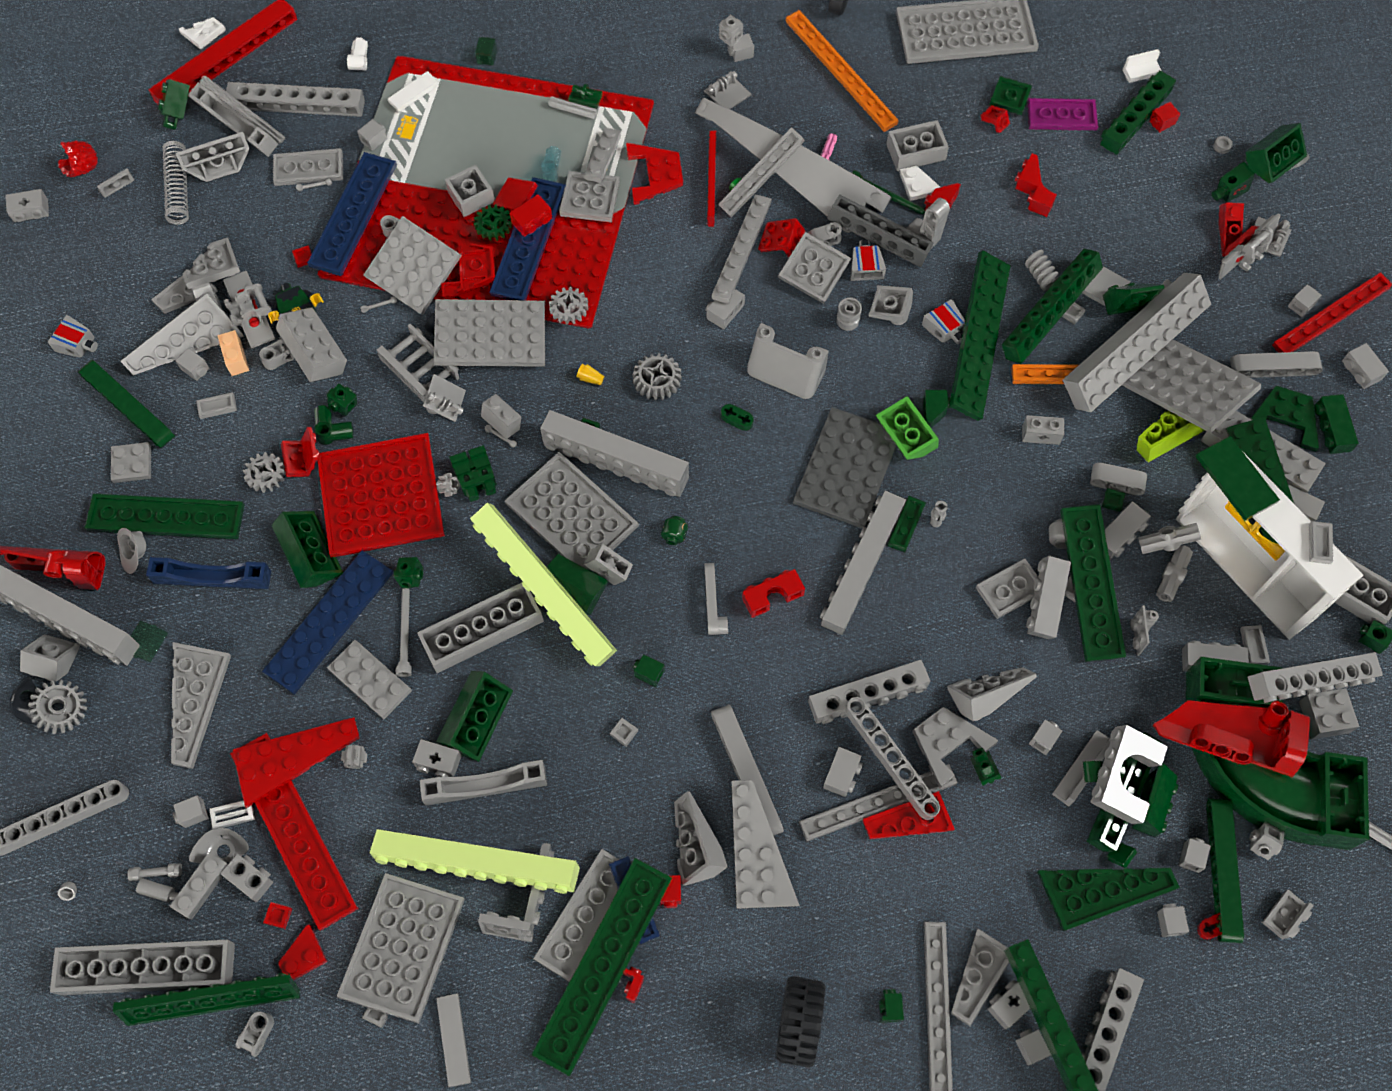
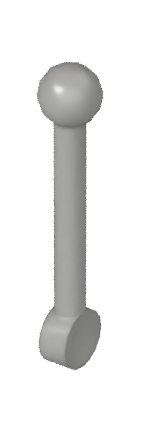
(299, 187)
(365, 308)
(488, 428)

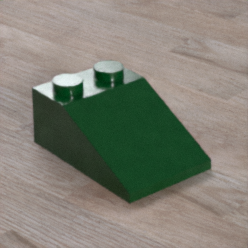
(1130, 297)

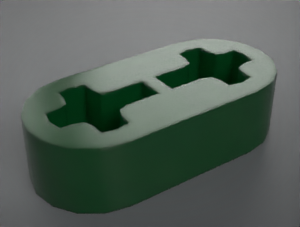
(735, 419)

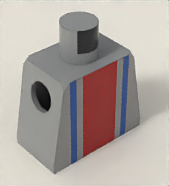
(867, 262)
(945, 322)
(72, 338)

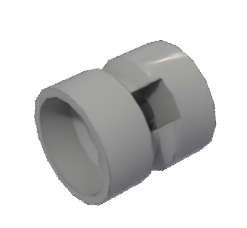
(848, 314)

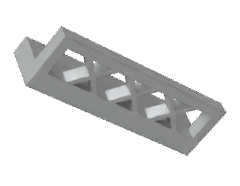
(1073, 781)

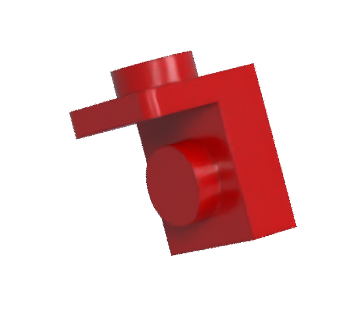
(996, 116)
(632, 988)

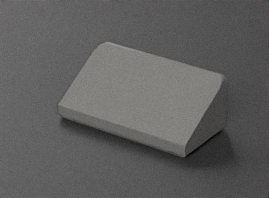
(115, 183)

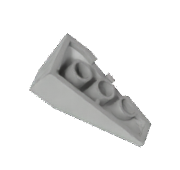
(984, 696)
(699, 849)

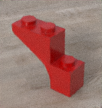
(1030, 182)

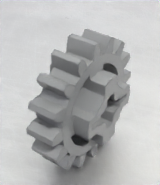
(575, 302)
(264, 472)

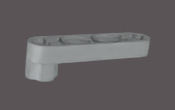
(716, 624)

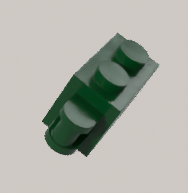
(173, 102)

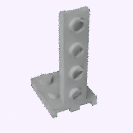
(512, 926)

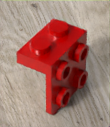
(781, 236)
(301, 455)

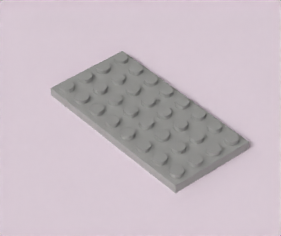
(965, 30)

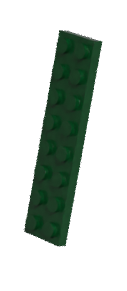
(1257, 443)
(165, 516)
(1093, 583)
(206, 1000)

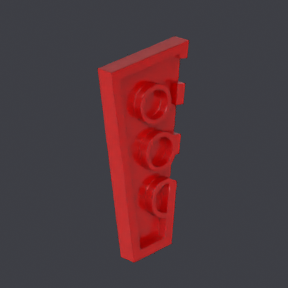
(906, 821)

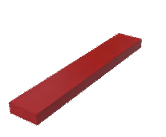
(711, 178)

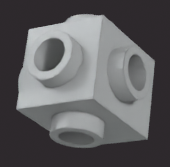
(730, 30)
(1266, 841)

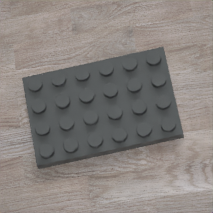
(846, 468)

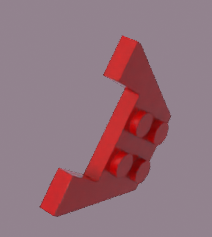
(662, 168)
(475, 268)

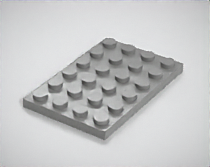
(489, 333)
(1192, 385)
(570, 511)
(401, 948)

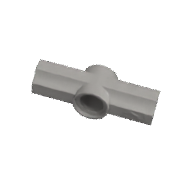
(1169, 538)
(1174, 573)

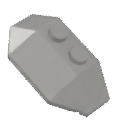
(215, 157)

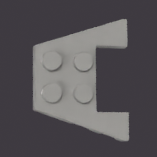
(942, 735)

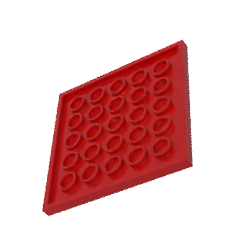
(380, 495)

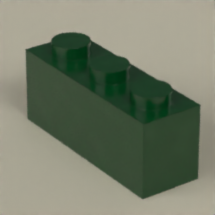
(1336, 424)

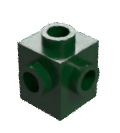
(341, 399)
(408, 572)

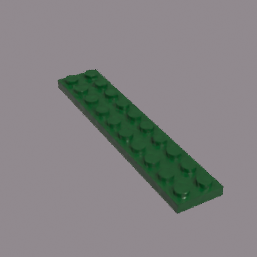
(980, 336)
(602, 967)

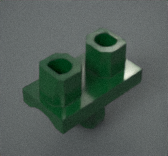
(585, 96)
(985, 766)

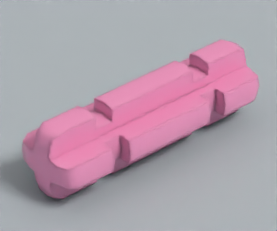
(829, 145)

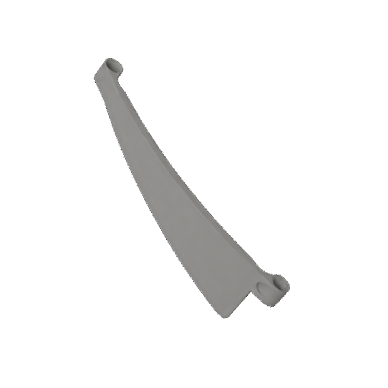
(804, 170)

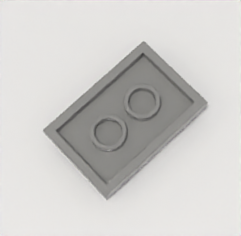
(1009, 588)

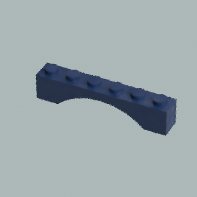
(243, 575)

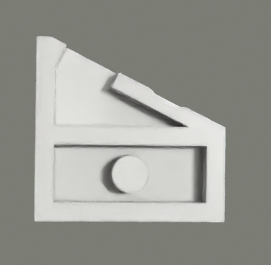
(203, 32)
(917, 183)

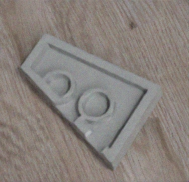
(175, 296)

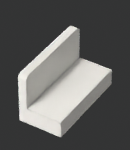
(1141, 66)

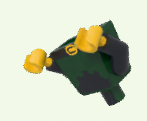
(291, 300)

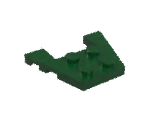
(1292, 410)

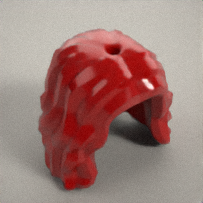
(81, 158)

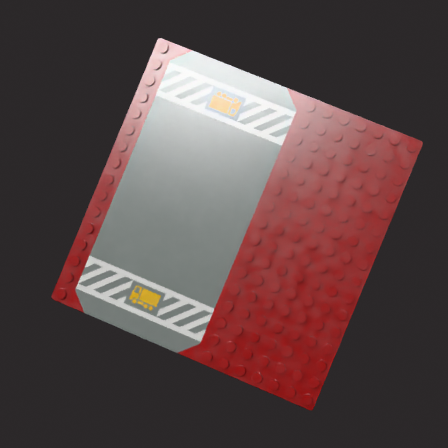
(503, 130)

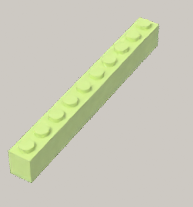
(543, 584)
(475, 861)

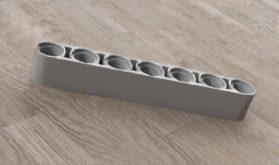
(743, 761)
(893, 768)
(67, 815)

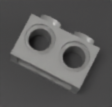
(245, 880)

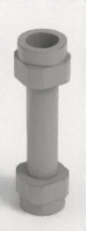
(138, 873)

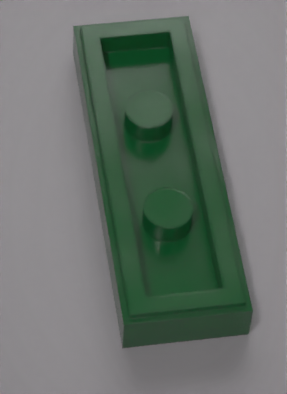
(906, 524)

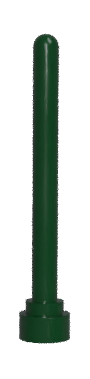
(895, 197)

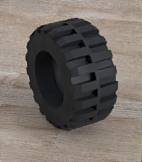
(800, 1021)

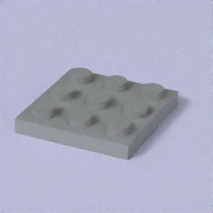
(588, 198)
(814, 267)

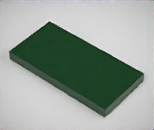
(1237, 478)

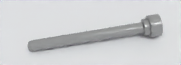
(403, 668)

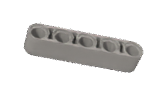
(1277, 364)

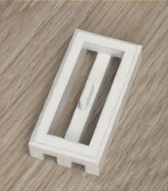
(250, 817)

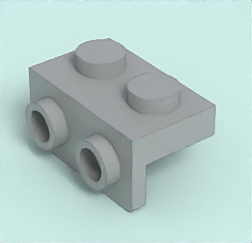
(1287, 915)

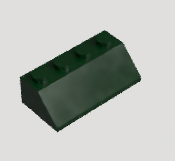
(1277, 152)
(306, 548)
(475, 715)

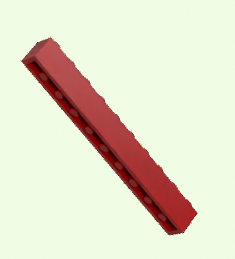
(232, 47)

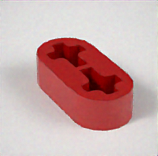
(1209, 921)

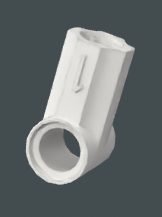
(357, 59)

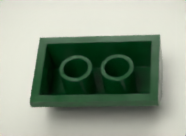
(578, 581)
(1158, 793)

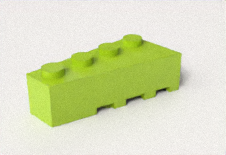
(1165, 435)

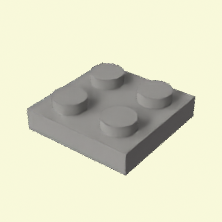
(130, 462)

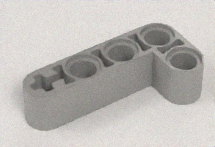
(933, 223)

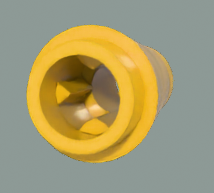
(590, 375)

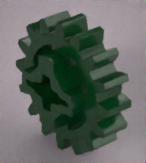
(492, 222)

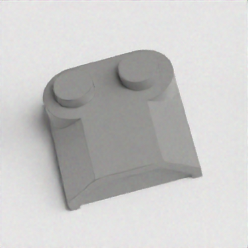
(892, 304)

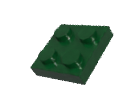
(1010, 95)

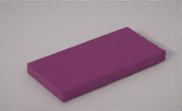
(1062, 114)

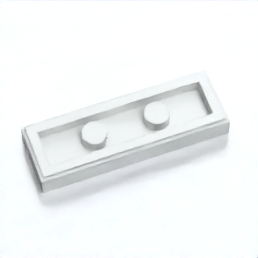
(413, 91)

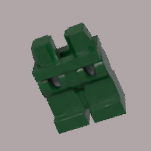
(474, 472)

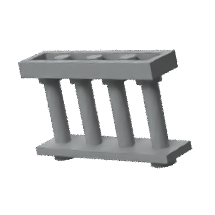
(400, 368)

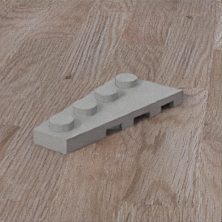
(981, 974)

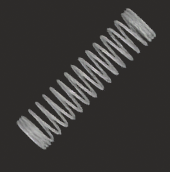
(176, 208)

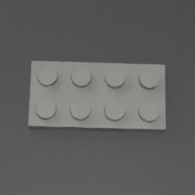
(369, 679)

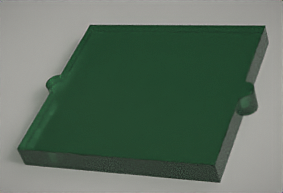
(149, 639)

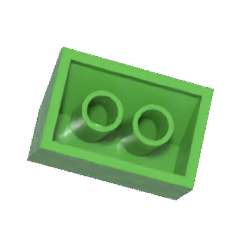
(908, 429)

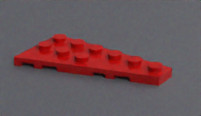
(280, 760)

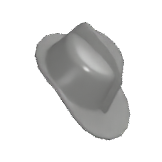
(131, 547)

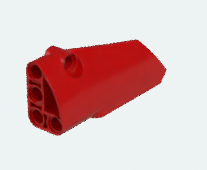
(81, 567)
(1242, 734)

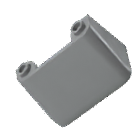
(785, 367)

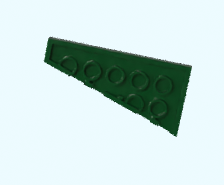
(1095, 893)

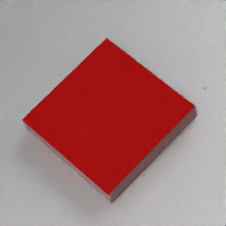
(514, 193)

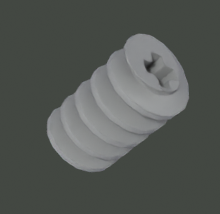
(1041, 271)

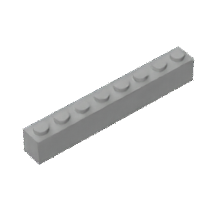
(863, 562)

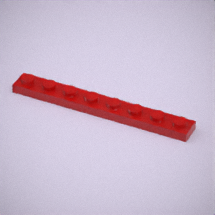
(1333, 314)

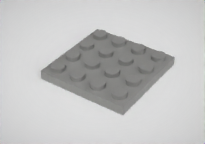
(412, 265)

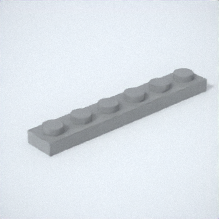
(761, 172)

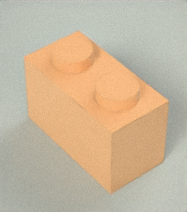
(233, 353)

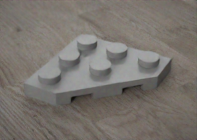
(213, 265)

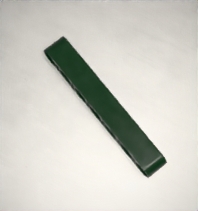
(126, 404)
(1225, 870)

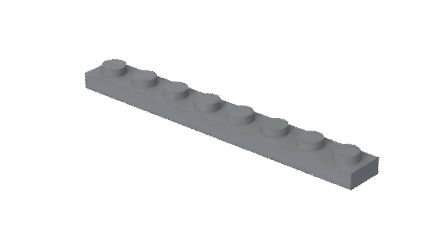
(741, 249)

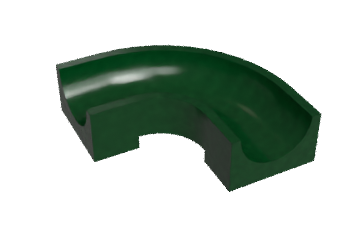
(1316, 806)

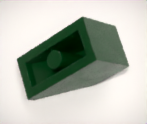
(935, 405)

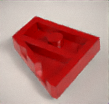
(303, 955)

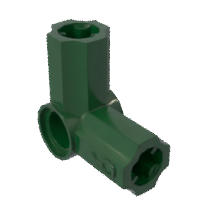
(334, 431)

